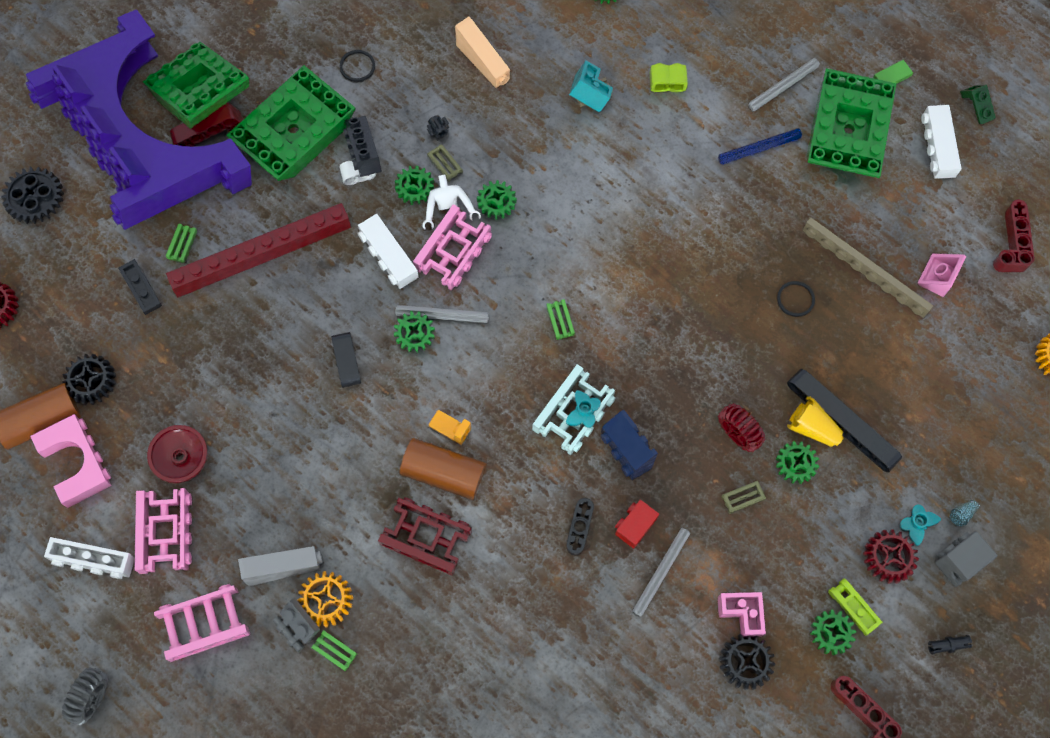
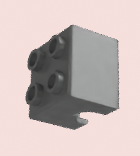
(965, 558)

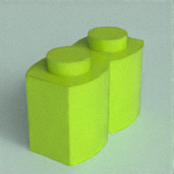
(668, 78)

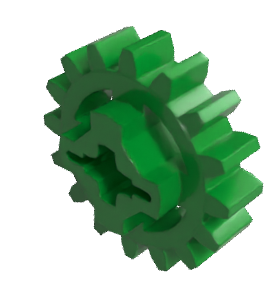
(417, 178)
(496, 207)
(409, 338)
(788, 456)
(842, 635)

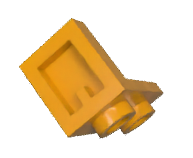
(450, 427)

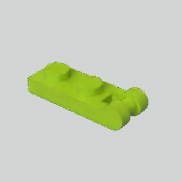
(855, 607)

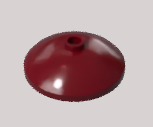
(172, 443)

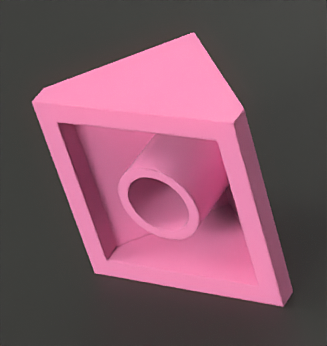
(941, 272)

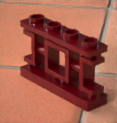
(419, 549)

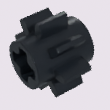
(437, 126)

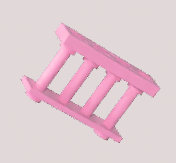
(216, 638)

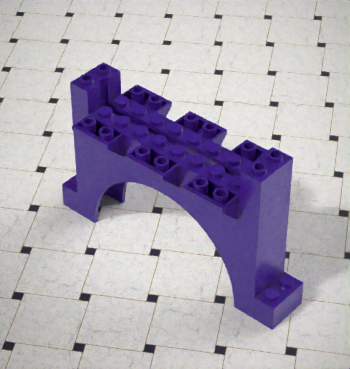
(146, 170)

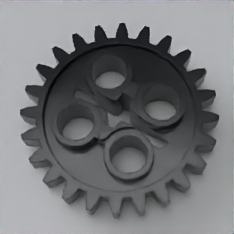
(32, 195)

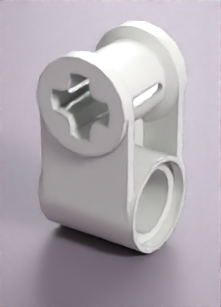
(351, 176)

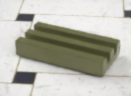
(453, 174)
(728, 504)

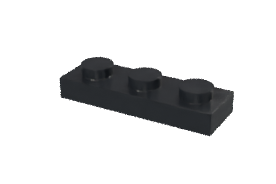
(140, 287)

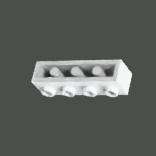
(941, 141)
(388, 251)
(89, 557)

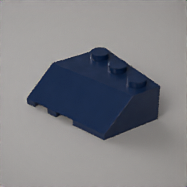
(628, 446)

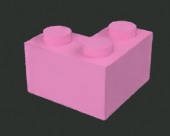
(748, 609)

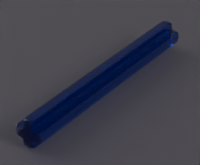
(759, 146)

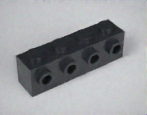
(361, 146)

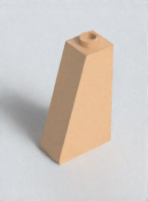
(481, 52)

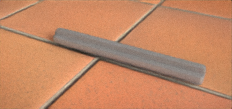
(783, 84)
(444, 314)
(661, 572)

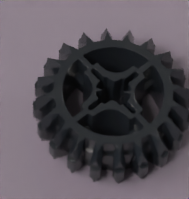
(89, 379)
(758, 648)

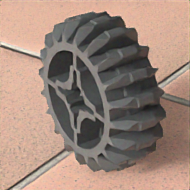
(84, 696)

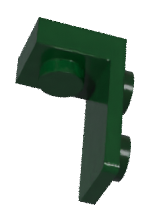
(982, 102)

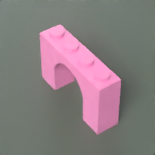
(91, 477)

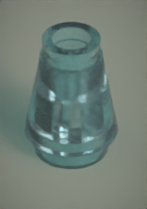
(964, 513)

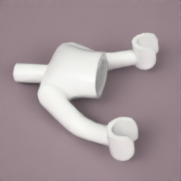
(445, 198)

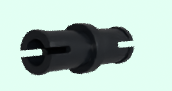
(950, 644)

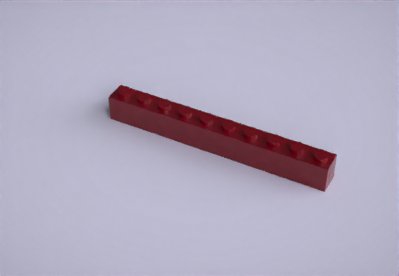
(258, 250)

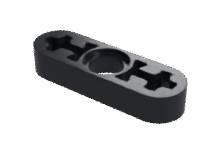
(571, 539)

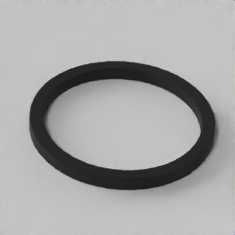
(357, 79)
(801, 284)

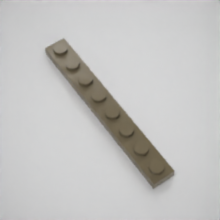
(867, 267)

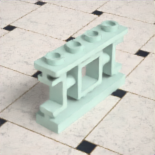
(560, 401)

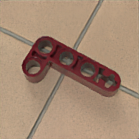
(222, 119)
(1016, 215)
(868, 705)

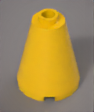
(815, 423)

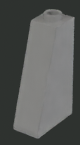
(279, 565)

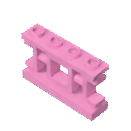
(441, 238)
(146, 530)

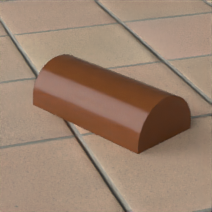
(35, 414)
(442, 468)

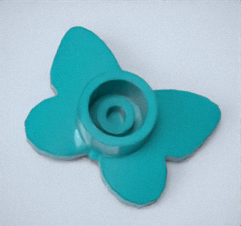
(584, 410)
(918, 523)

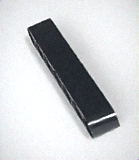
(853, 427)

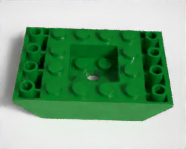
(196, 84)
(299, 103)
(855, 104)

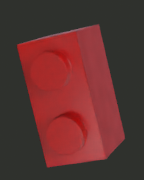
(636, 524)

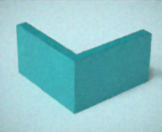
(589, 88)

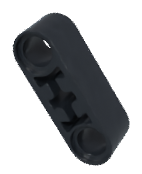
(346, 359)

